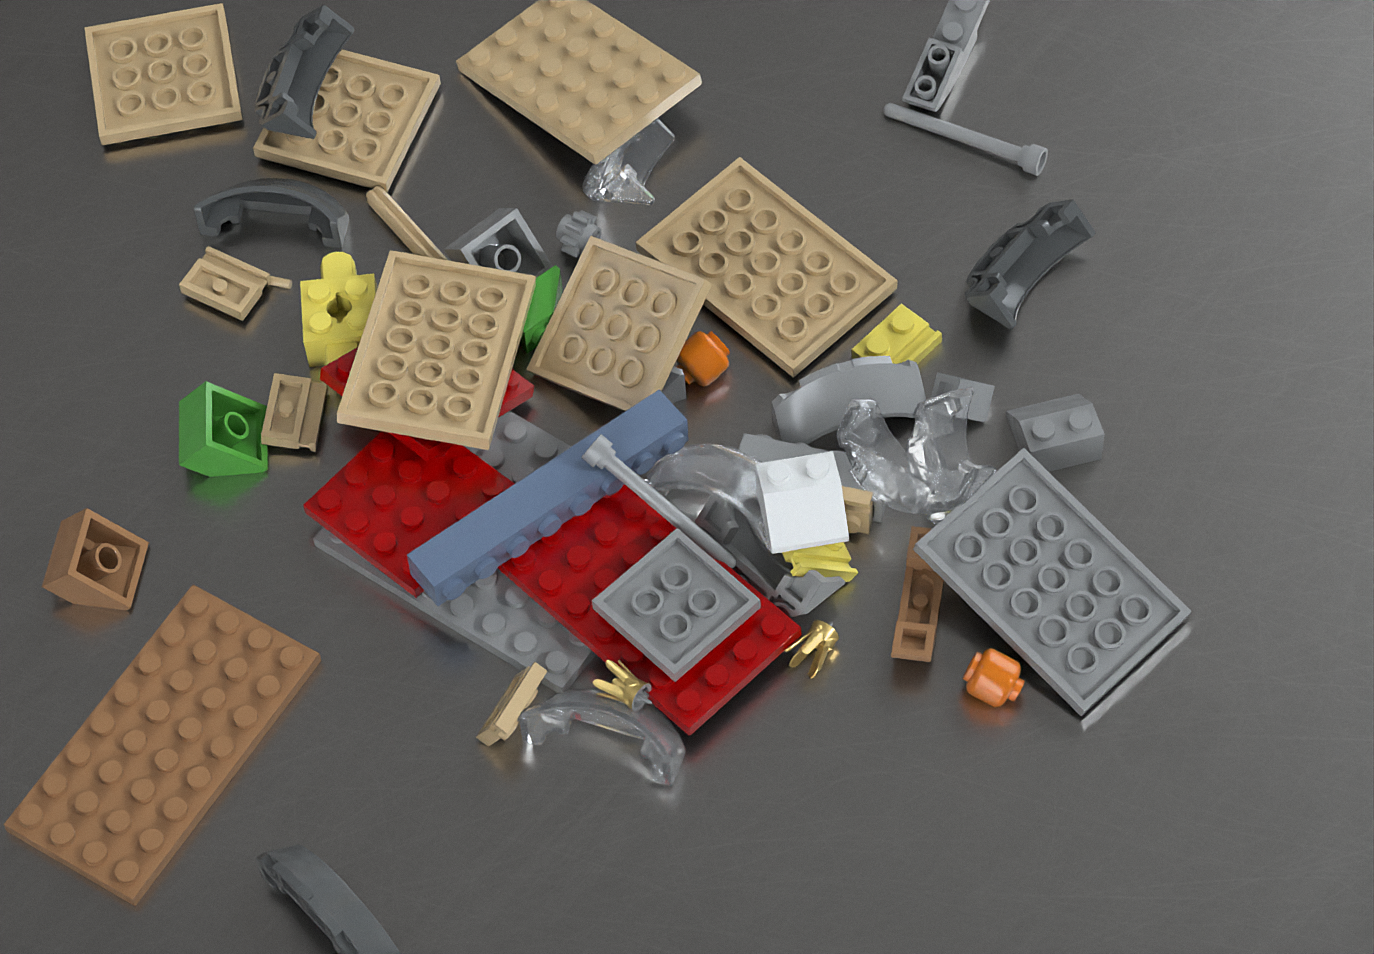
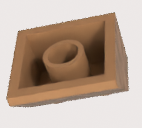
(95, 562)

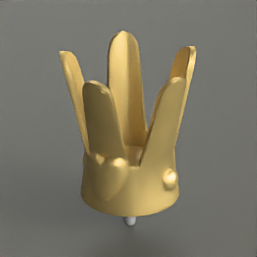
(819, 637)
(626, 688)

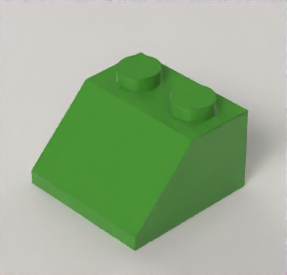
(221, 432)

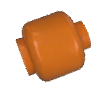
(703, 358)
(993, 677)

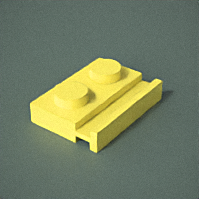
(900, 336)
(828, 560)

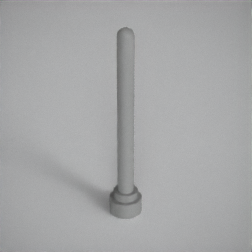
(1031, 157)
(603, 456)

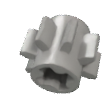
(576, 231)

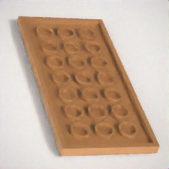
(162, 744)

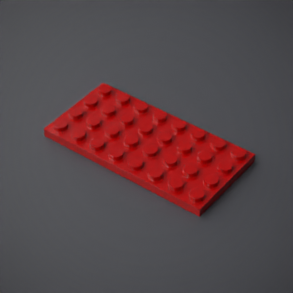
(593, 552)

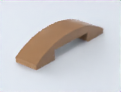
(918, 606)

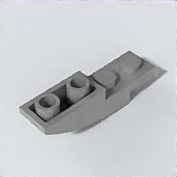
(945, 54)

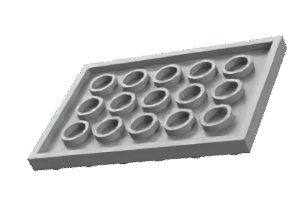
(1052, 581)

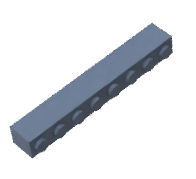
(544, 500)

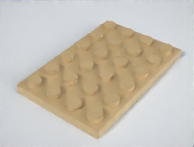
(579, 74)
(771, 266)
(437, 350)

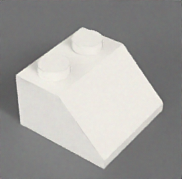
(801, 502)

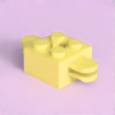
(335, 309)

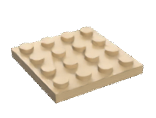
(162, 74)
(361, 119)
(618, 325)

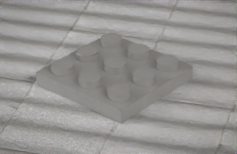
(676, 604)

